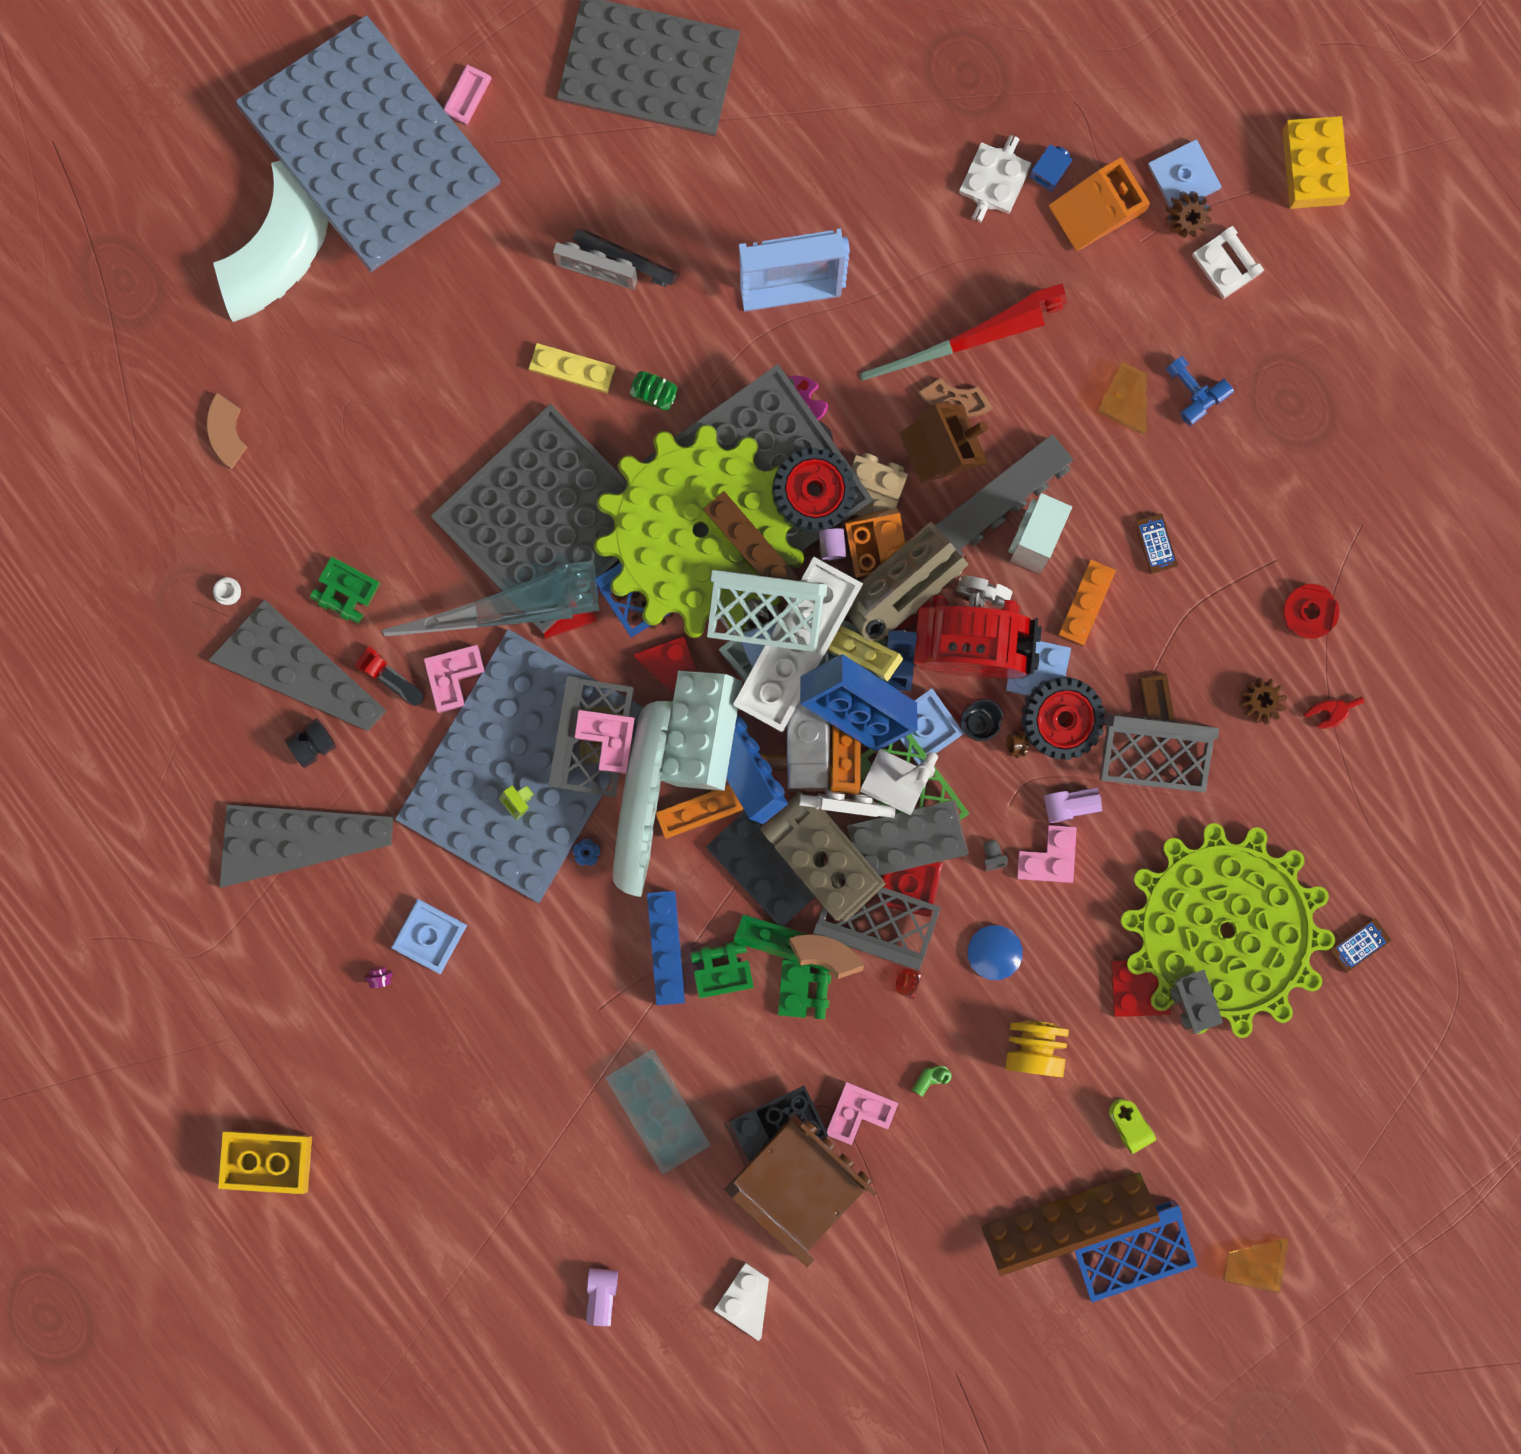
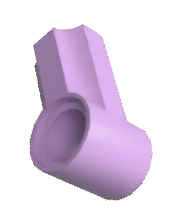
(832, 544)
(1066, 805)
(601, 1289)

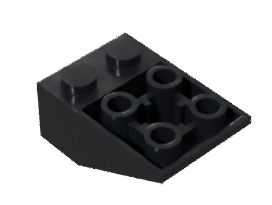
(757, 1127)

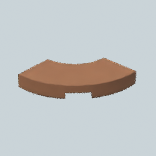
(972, 399)
(223, 432)
(826, 953)

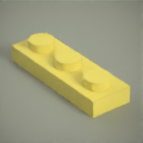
(572, 368)
(868, 654)

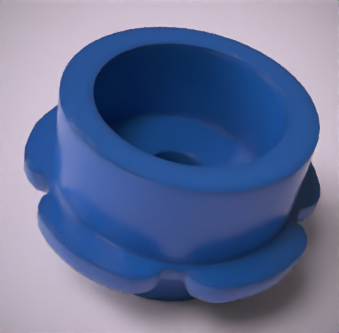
(591, 858)

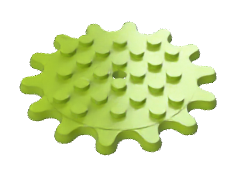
(657, 522)
(1251, 893)

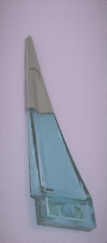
(545, 598)

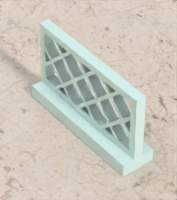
(761, 586)

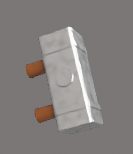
(807, 752)

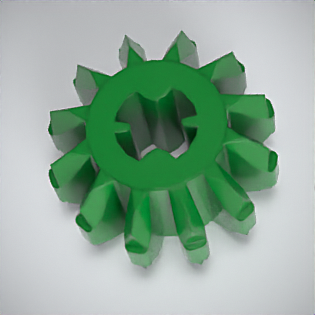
(653, 390)

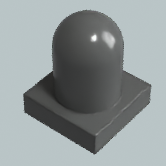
(993, 855)

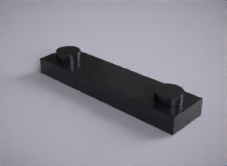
(591, 241)

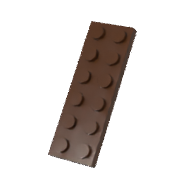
(1070, 1224)

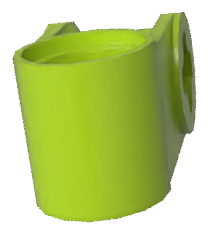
(1132, 1130)

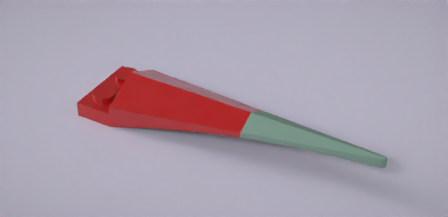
(1014, 320)

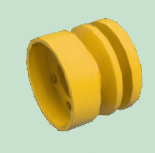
(1037, 1049)

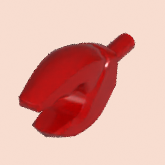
(1336, 710)

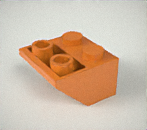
(874, 539)

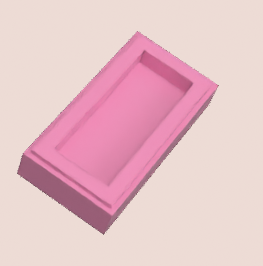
(467, 94)

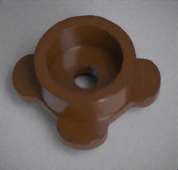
(1017, 744)

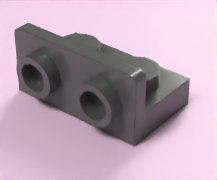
(1196, 1002)

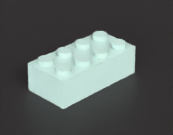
(1039, 533)
(700, 730)

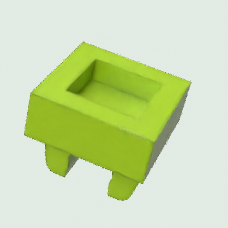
(516, 801)

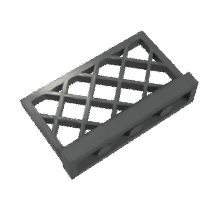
(1157, 728)
(566, 735)
(878, 947)

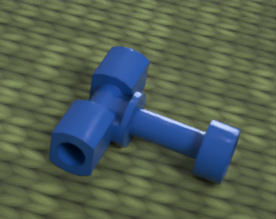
(1202, 397)

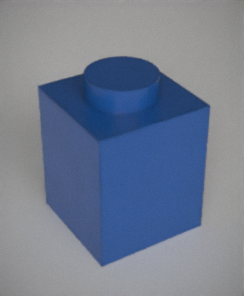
(1051, 167)

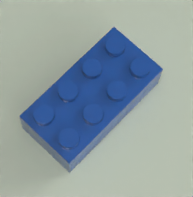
(858, 702)

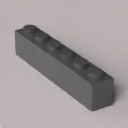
(1005, 494)

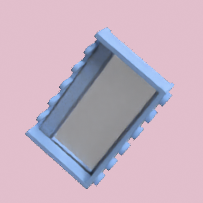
(793, 269)

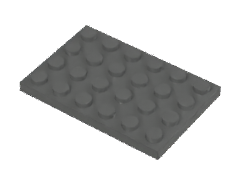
(649, 66)

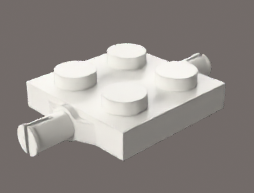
(995, 178)
(836, 801)

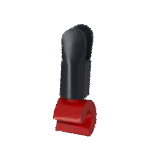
(373, 665)

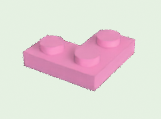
(445, 673)
(614, 733)
(1056, 863)
(858, 1105)

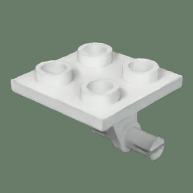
(897, 780)

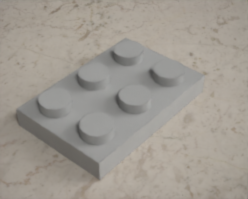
(595, 265)

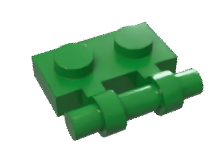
(349, 582)
(725, 978)
(794, 990)

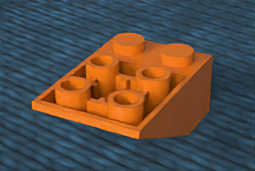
(1099, 204)

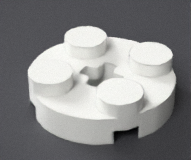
(988, 592)

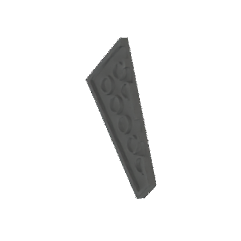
(285, 660)
(282, 840)

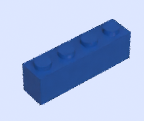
(752, 778)
(666, 948)

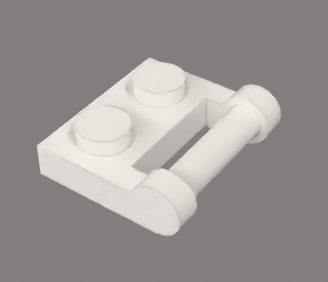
(1219, 266)

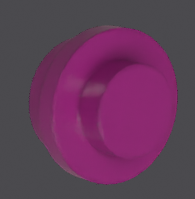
(378, 977)

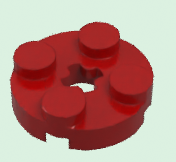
(1323, 601)

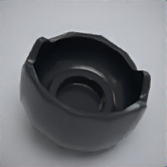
(981, 720)

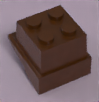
(943, 442)

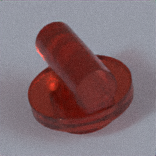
(908, 982)

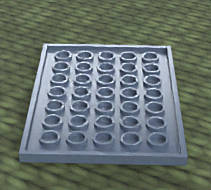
(368, 143)
(503, 741)

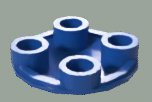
(995, 952)

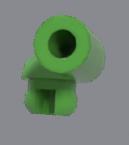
(930, 1076)

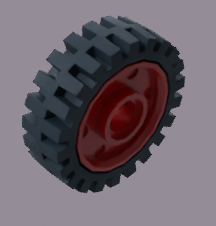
(817, 468)
(1083, 723)

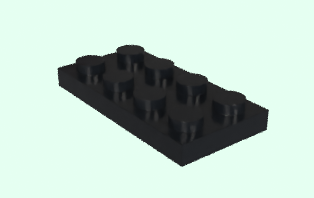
(760, 869)

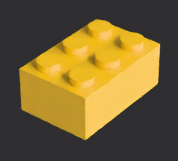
(1315, 162)
(265, 1162)

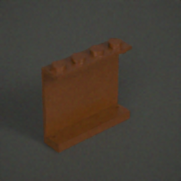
(798, 1187)

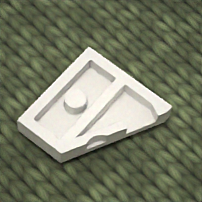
(746, 1301)

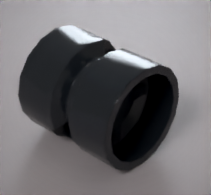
(310, 743)

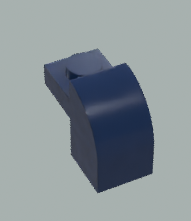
(904, 644)

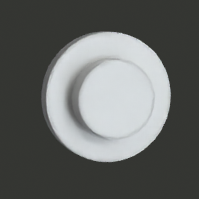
(227, 591)

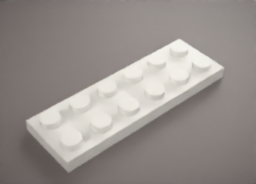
(774, 682)

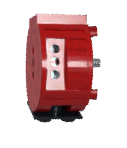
(977, 640)

